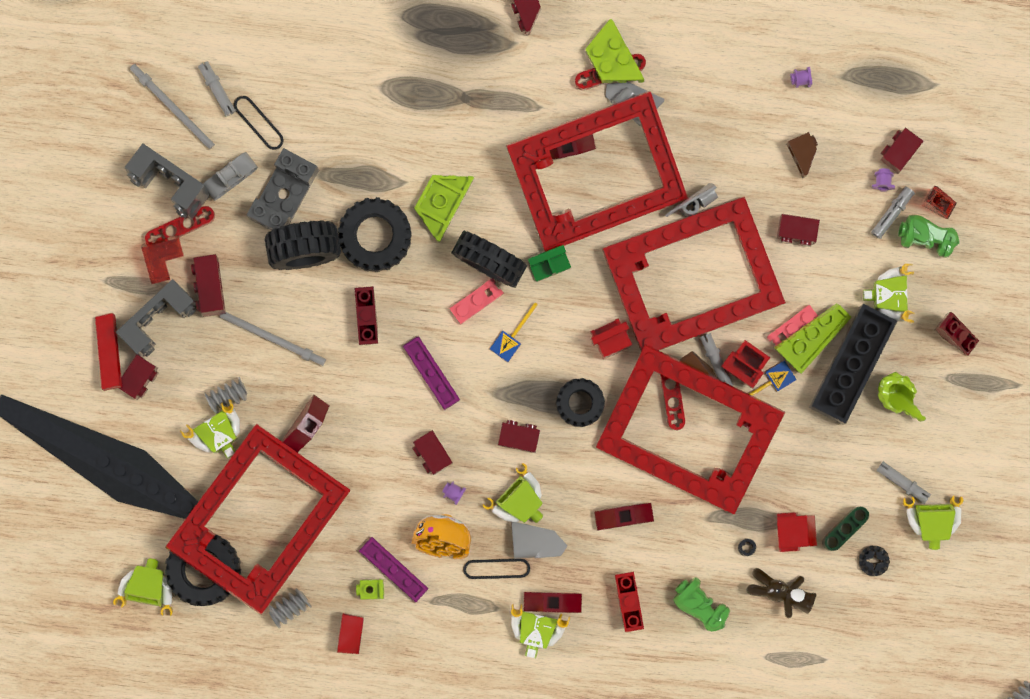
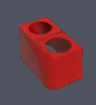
(350, 634)

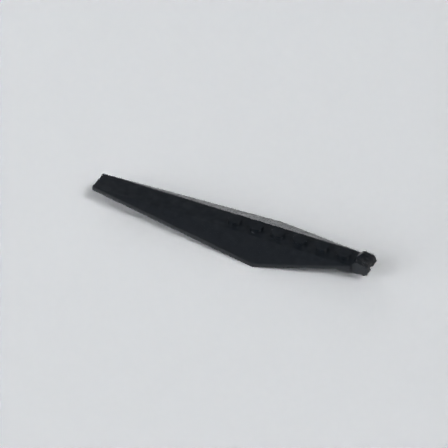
(110, 464)

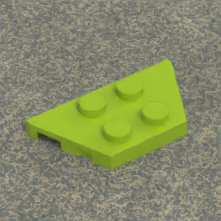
(612, 57)
(441, 201)

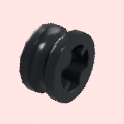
(751, 551)

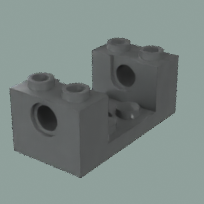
(145, 166)
(291, 174)
(132, 332)

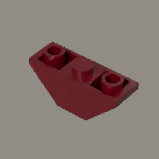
(528, 13)
(573, 148)
(366, 315)
(956, 333)
(306, 424)
(624, 516)
(553, 602)

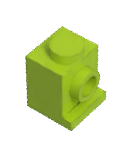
(378, 589)

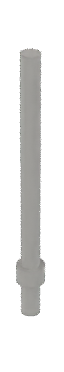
(147, 81)
(306, 354)

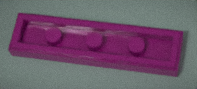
(431, 373)
(393, 569)

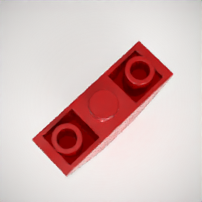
(629, 601)

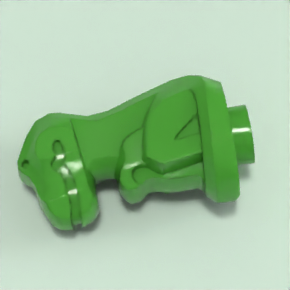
(922, 232)
(695, 602)

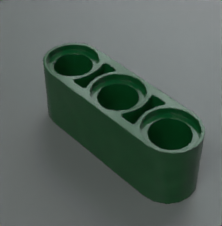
(854, 525)

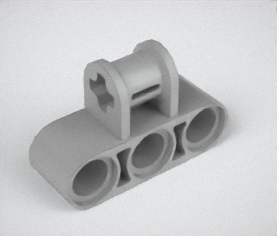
(230, 176)

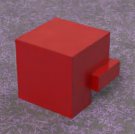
(611, 338)
(746, 363)
(795, 531)

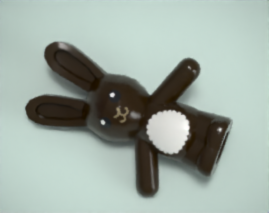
(779, 591)

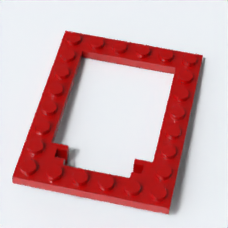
(562, 228)
(658, 331)
(756, 415)
(193, 536)

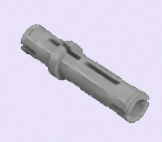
(213, 82)
(897, 206)
(715, 358)
(903, 482)

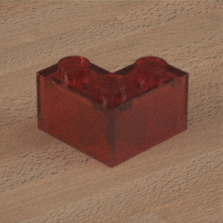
(156, 255)

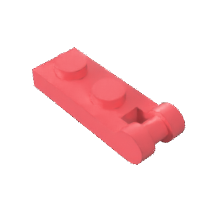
(476, 301)
(793, 325)

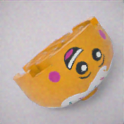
(442, 537)

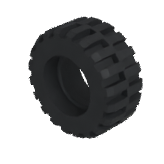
(302, 245)
(196, 595)

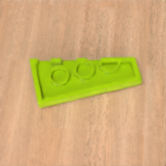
(811, 339)

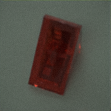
(939, 202)

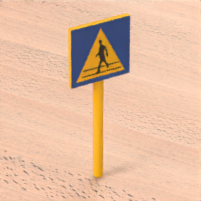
(506, 345)
(779, 376)

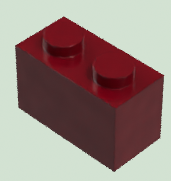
(901, 150)
(798, 229)
(137, 377)
(518, 436)
(432, 452)

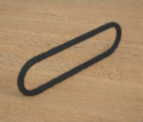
(261, 113)
(496, 560)

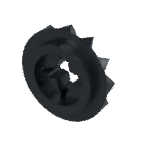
(868, 567)

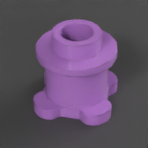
(801, 78)
(883, 180)
(453, 492)

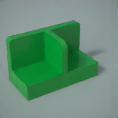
(549, 263)

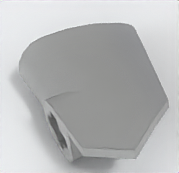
(621, 91)
(703, 197)
(536, 542)

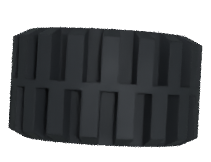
(592, 390)

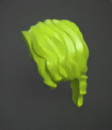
(897, 395)

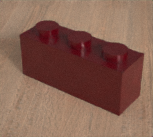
(208, 285)

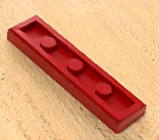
(108, 352)

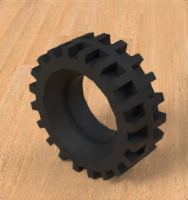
(489, 259)
(374, 260)

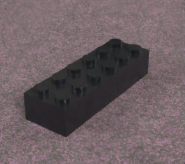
(853, 364)

